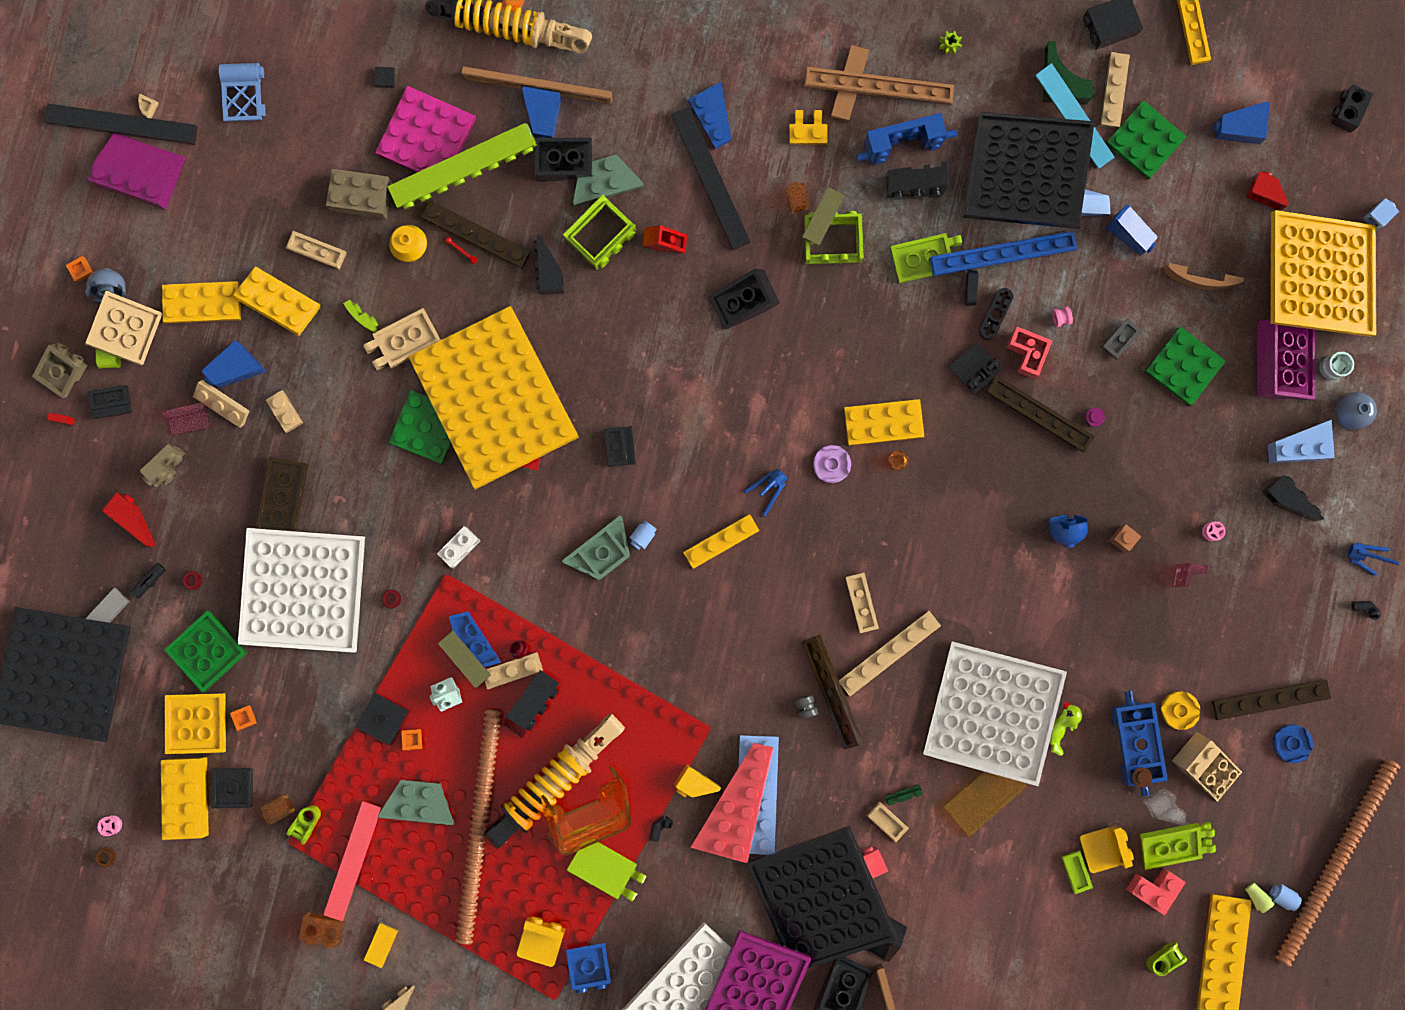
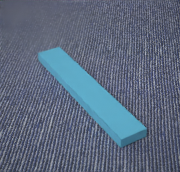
(1070, 109)

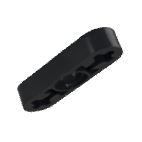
(1006, 304)

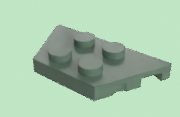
(608, 178)
(602, 551)
(418, 802)

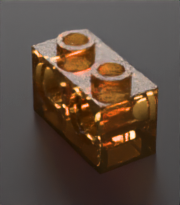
(322, 925)

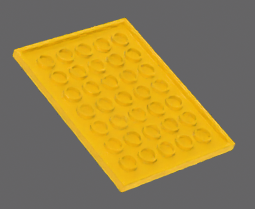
(493, 397)

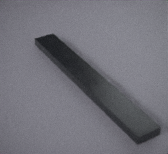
(120, 124)
(710, 178)

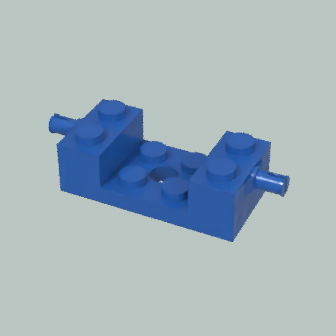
(929, 128)
(1133, 723)

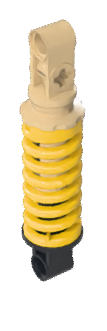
(510, 24)
(572, 765)

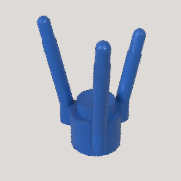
(775, 480)
(1358, 552)

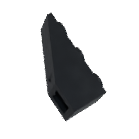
(550, 274)
(1286, 496)

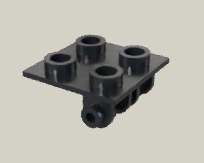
(975, 368)

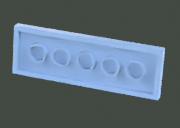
(764, 833)

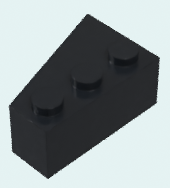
(917, 182)
(531, 704)

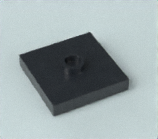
(382, 719)
(232, 787)

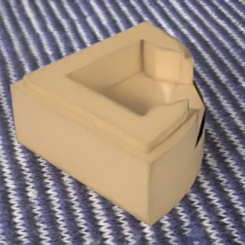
(147, 105)

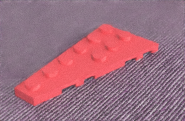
(734, 818)

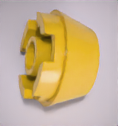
(408, 243)

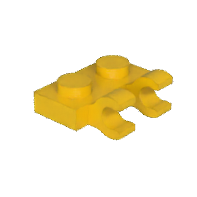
(808, 133)

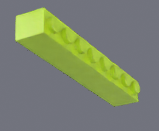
(463, 165)

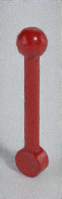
(448, 240)

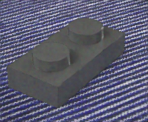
(1121, 339)

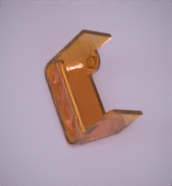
(591, 821)

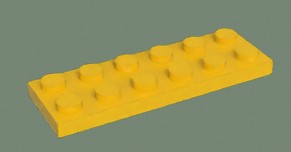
(1224, 953)

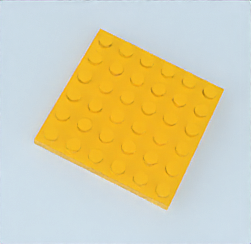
(1323, 274)

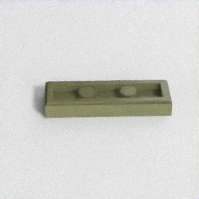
(823, 216)
(464, 659)

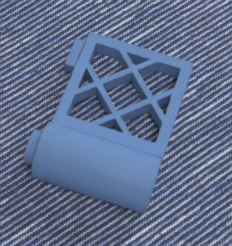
(244, 76)

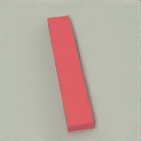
(352, 861)

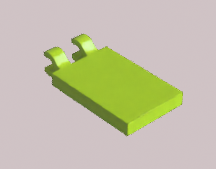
(912, 257)
(1176, 845)
(605, 870)

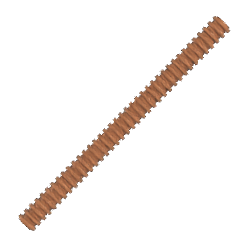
(478, 827)
(1337, 862)

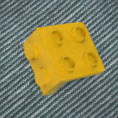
(1106, 849)
(540, 941)

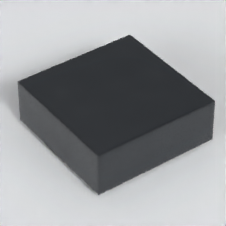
(384, 77)

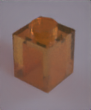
(797, 197)
(277, 809)

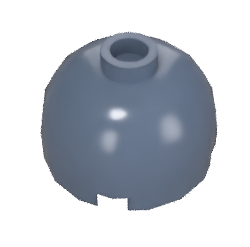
(102, 281)
(1356, 410)

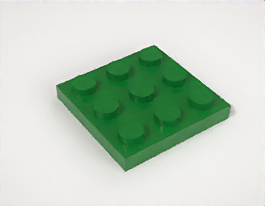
(1146, 140)
(1185, 366)
(421, 429)
(205, 651)

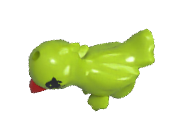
(1069, 717)

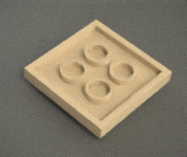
(123, 328)

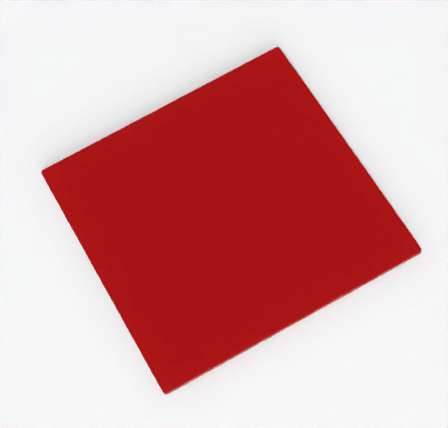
(424, 863)

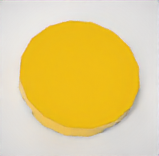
(1180, 710)

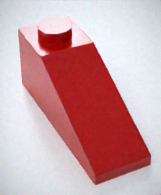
(128, 515)

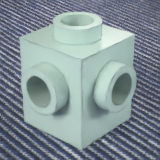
(445, 694)

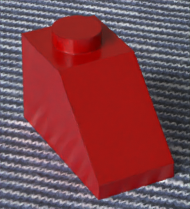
(1267, 191)
(664, 239)

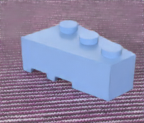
(1307, 445)

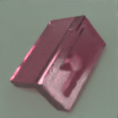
(188, 418)
(1185, 571)

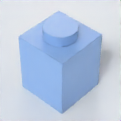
(1381, 213)

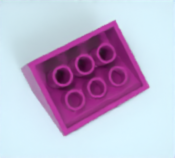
(137, 170)
(1285, 362)

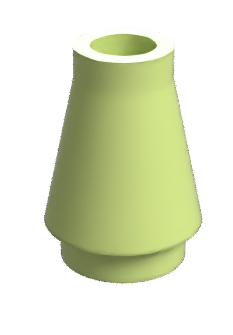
(1259, 898)

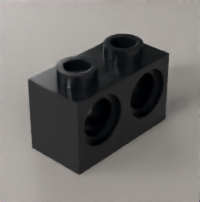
(1352, 109)

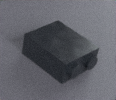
(1112, 22)

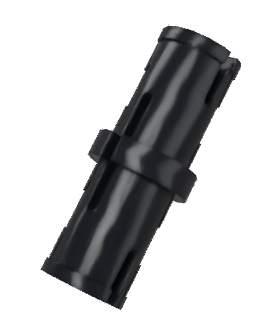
(147, 580)

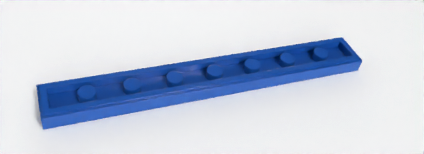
(1002, 253)

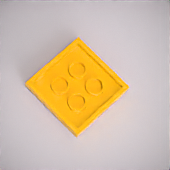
(195, 723)

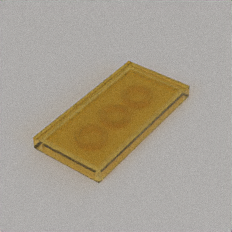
(982, 800)

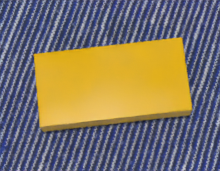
(381, 945)

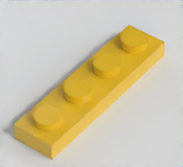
(1194, 31)
(721, 541)

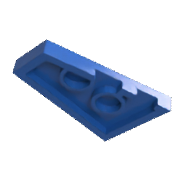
(712, 114)
(474, 639)

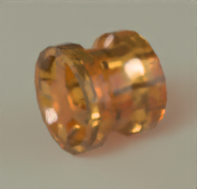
(895, 463)

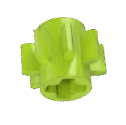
(955, 43)

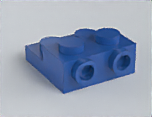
(588, 967)

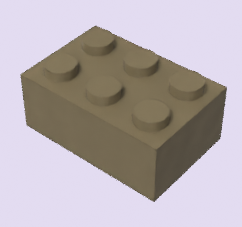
(358, 194)

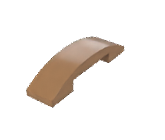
(1179, 274)

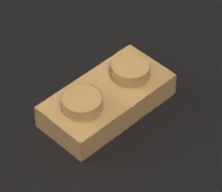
(284, 411)

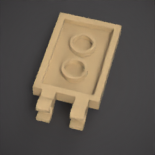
(402, 339)

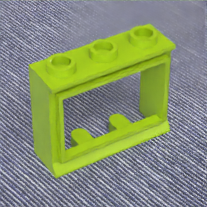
(849, 218)
(613, 246)

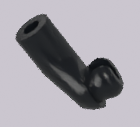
(1368, 607)
(658, 825)

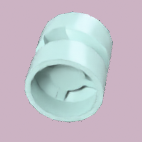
(1336, 366)

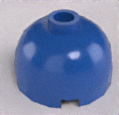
(1068, 530)

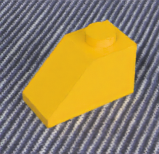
(694, 783)

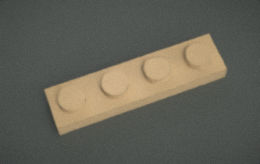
(1114, 90)

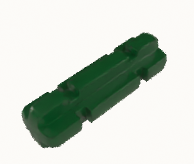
(903, 795)

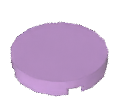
(832, 464)

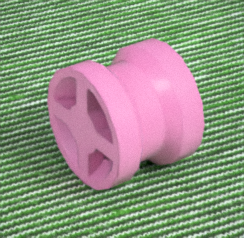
(1062, 316)
(1218, 531)
(105, 825)

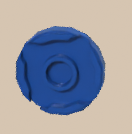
(1292, 743)

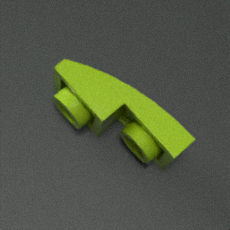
(365, 320)

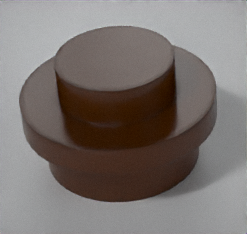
(1141, 777)
(105, 857)

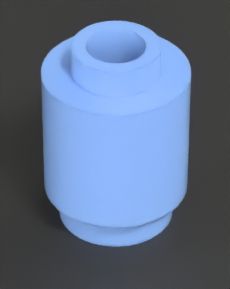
(642, 535)
(1285, 897)

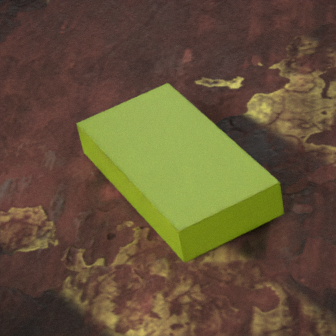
(1076, 872)

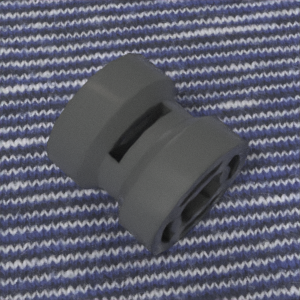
(806, 707)

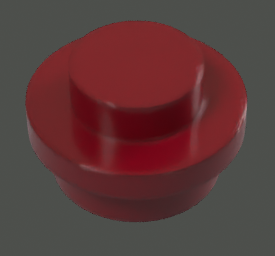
(192, 580)
(391, 599)
(518, 649)

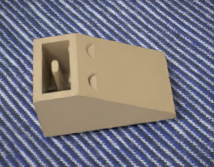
(1207, 766)

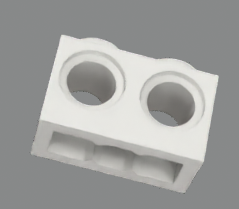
(458, 547)

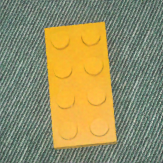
(276, 301)
(200, 302)
(884, 422)

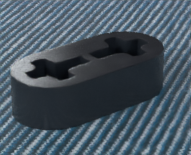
(971, 288)

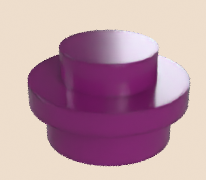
(1094, 417)

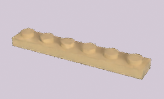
(889, 653)

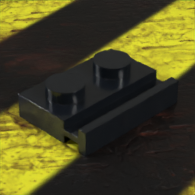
(110, 402)
(620, 446)

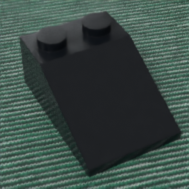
(562, 158)
(744, 298)
(844, 986)

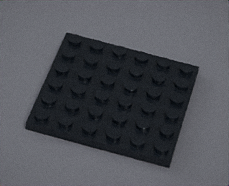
(1029, 170)
(61, 674)
(822, 897)

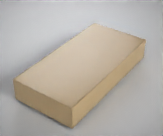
(887, 821)

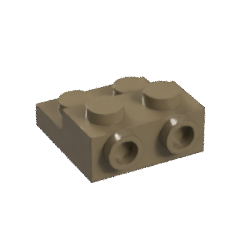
(59, 369)
(159, 469)

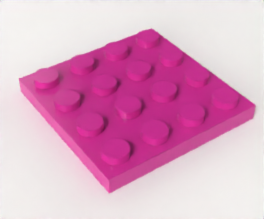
(424, 131)

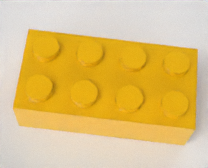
(184, 798)

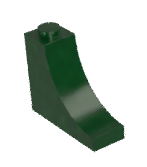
(1079, 87)

